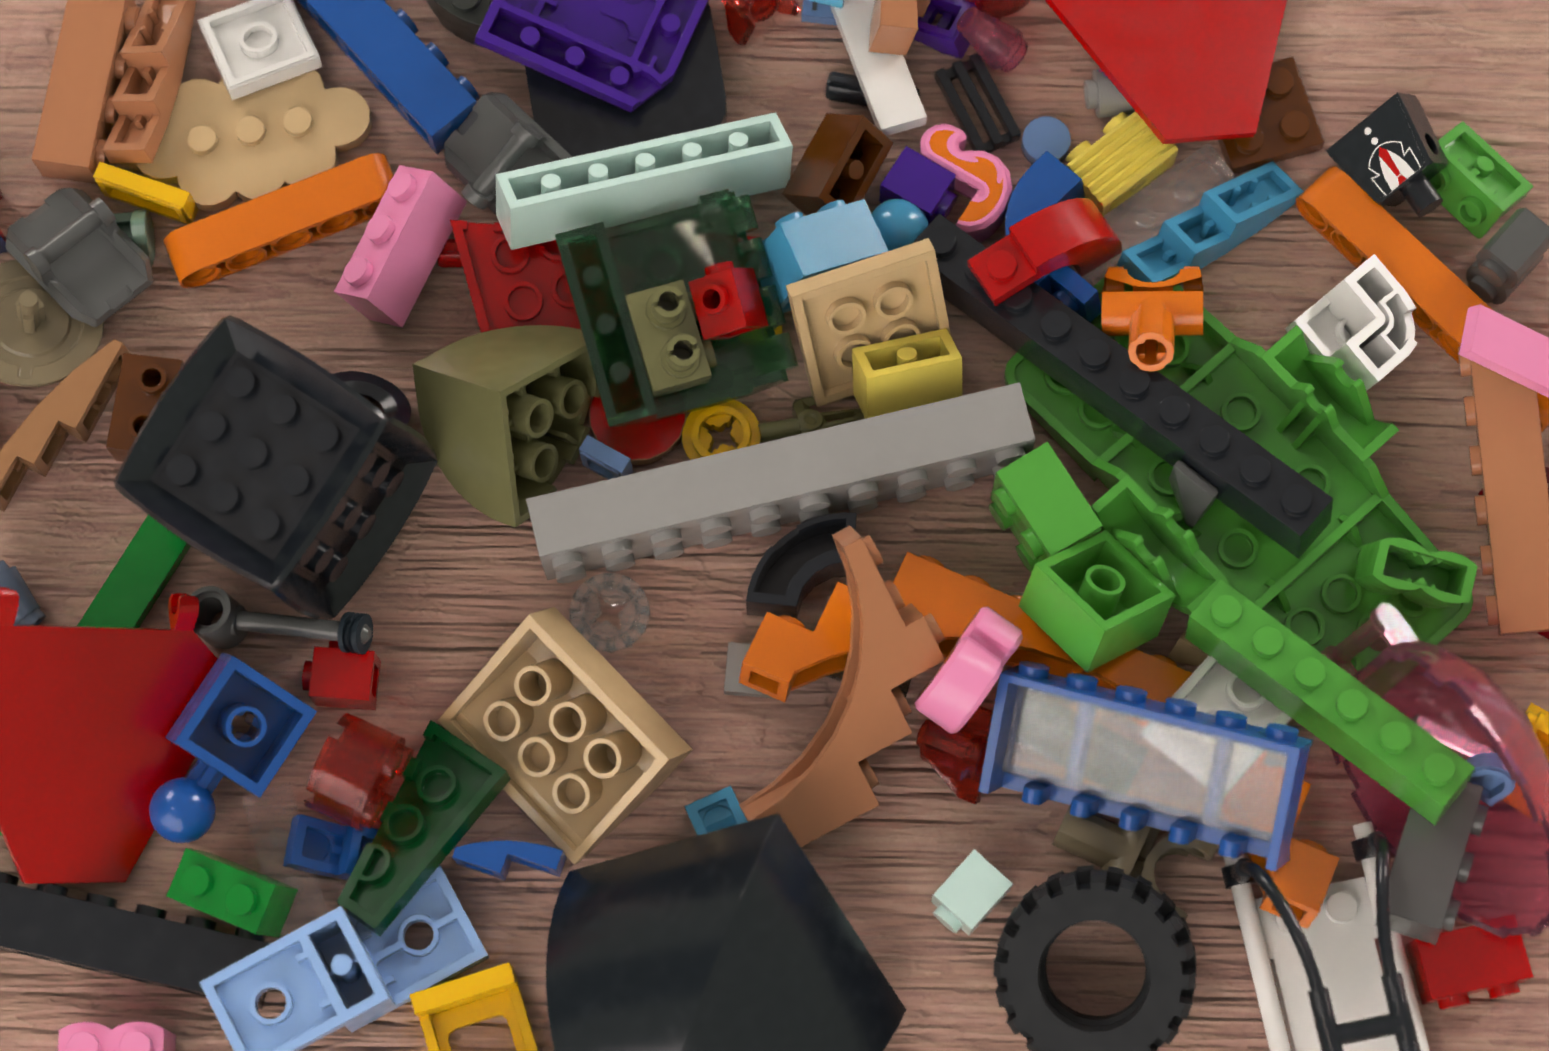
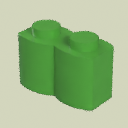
(1423, 577)

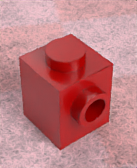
(727, 301)
(342, 678)

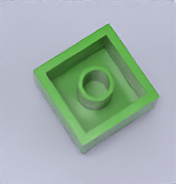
(1041, 506)
(1096, 600)

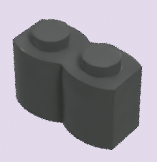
(1508, 257)

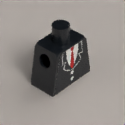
(1394, 155)

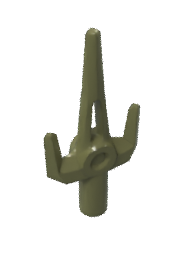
(806, 420)

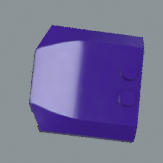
(598, 46)

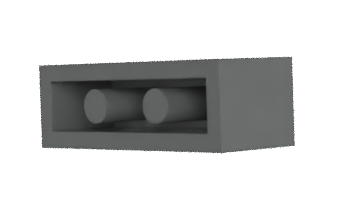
(1429, 865)

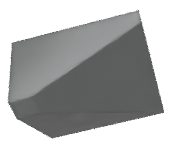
(1191, 492)

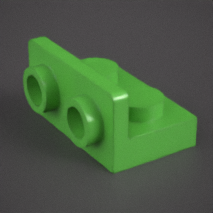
(1477, 181)

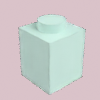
(970, 894)

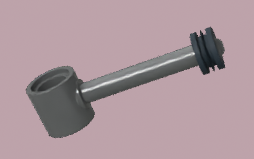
(352, 632)

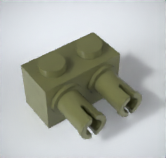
(670, 338)

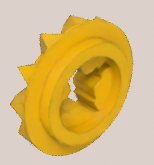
(698, 441)

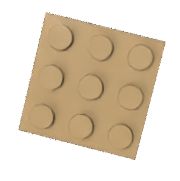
(861, 306)

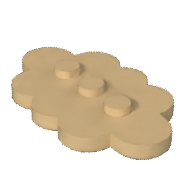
(257, 141)

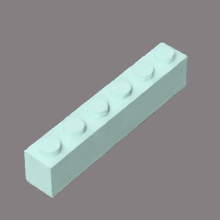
(642, 179)

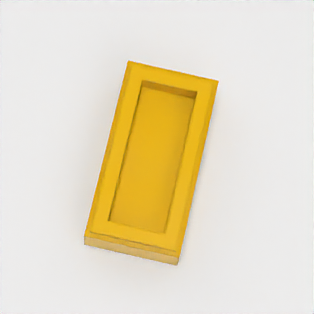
(146, 193)

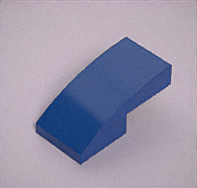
(325, 846)
(496, 857)

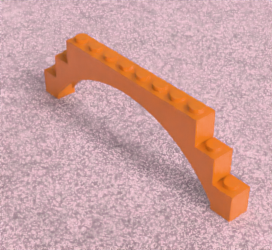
(791, 656)

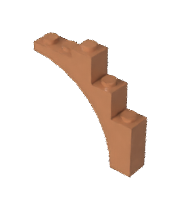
(887, 647)

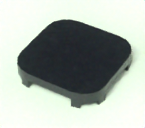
(591, 125)

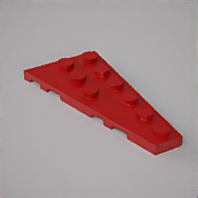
(516, 284)

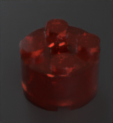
(357, 773)

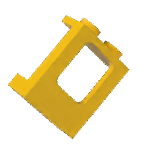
(471, 1001)

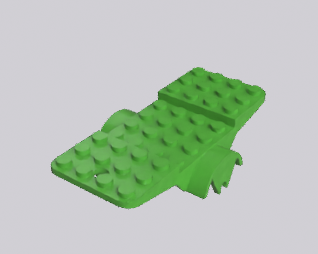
(1302, 414)

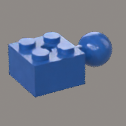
(185, 807)

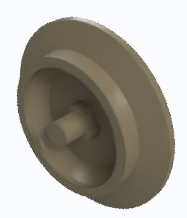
(36, 334)

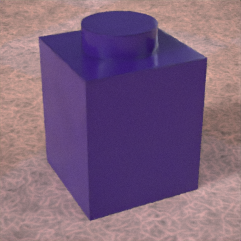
(921, 183)

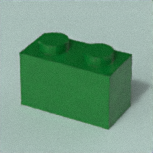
(232, 892)

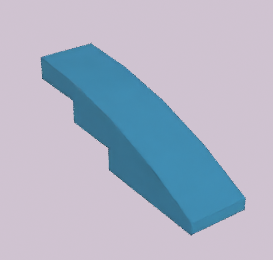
(1215, 226)

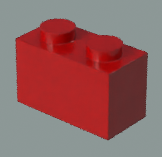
(1466, 964)

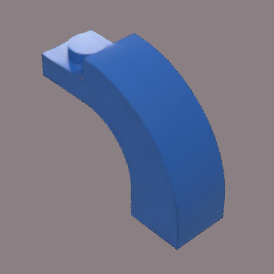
(1041, 186)

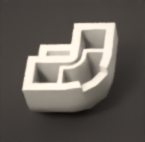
(1363, 323)

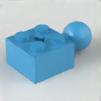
(836, 238)

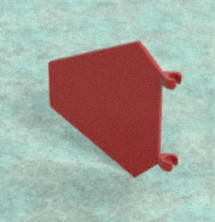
(1183, 63)
(88, 738)

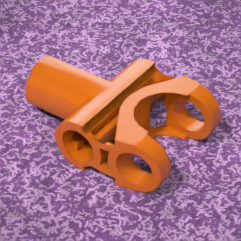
(1152, 313)

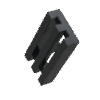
(960, 70)

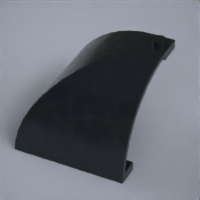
(712, 952)

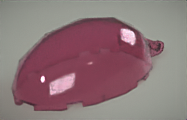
(1511, 860)

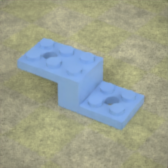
(342, 972)

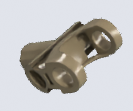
(1133, 851)

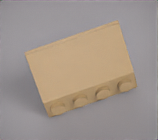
(566, 732)

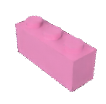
(400, 246)

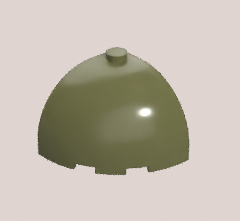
(506, 413)

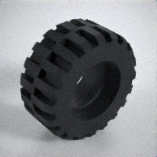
(1108, 898)

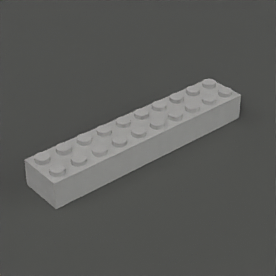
(779, 483)

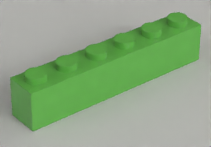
(1328, 702)

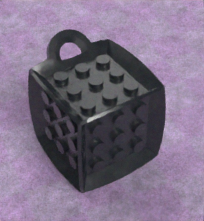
(279, 466)

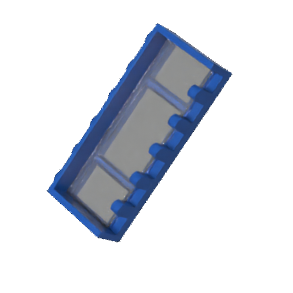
(1146, 761)

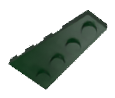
(432, 811)

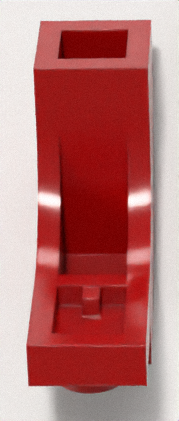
(1043, 242)

